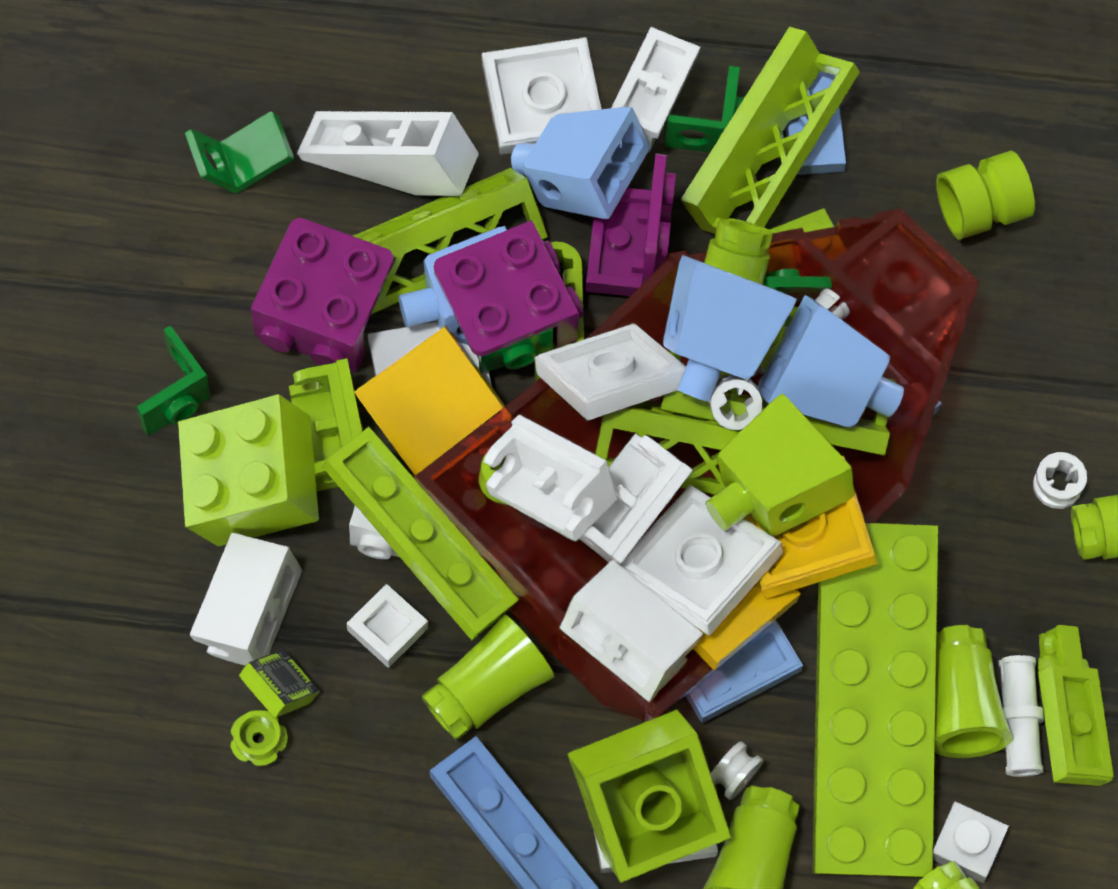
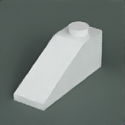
(395, 149)

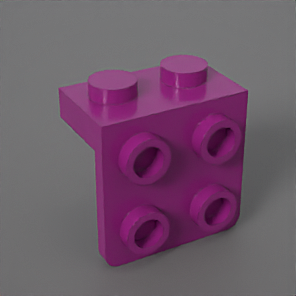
(634, 238)
(508, 291)
(320, 293)

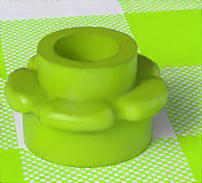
(258, 723)

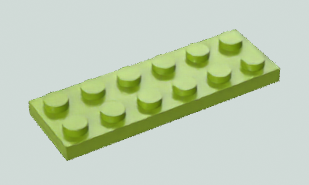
(877, 710)

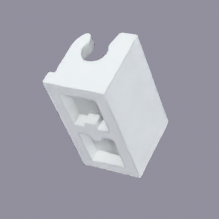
(656, 80)
(550, 478)
(644, 482)
(246, 599)
(630, 630)

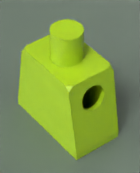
(779, 472)

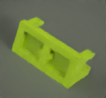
(330, 402)

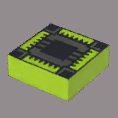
(279, 683)

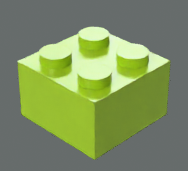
(248, 470)
(649, 795)

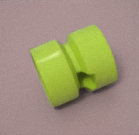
(993, 192)

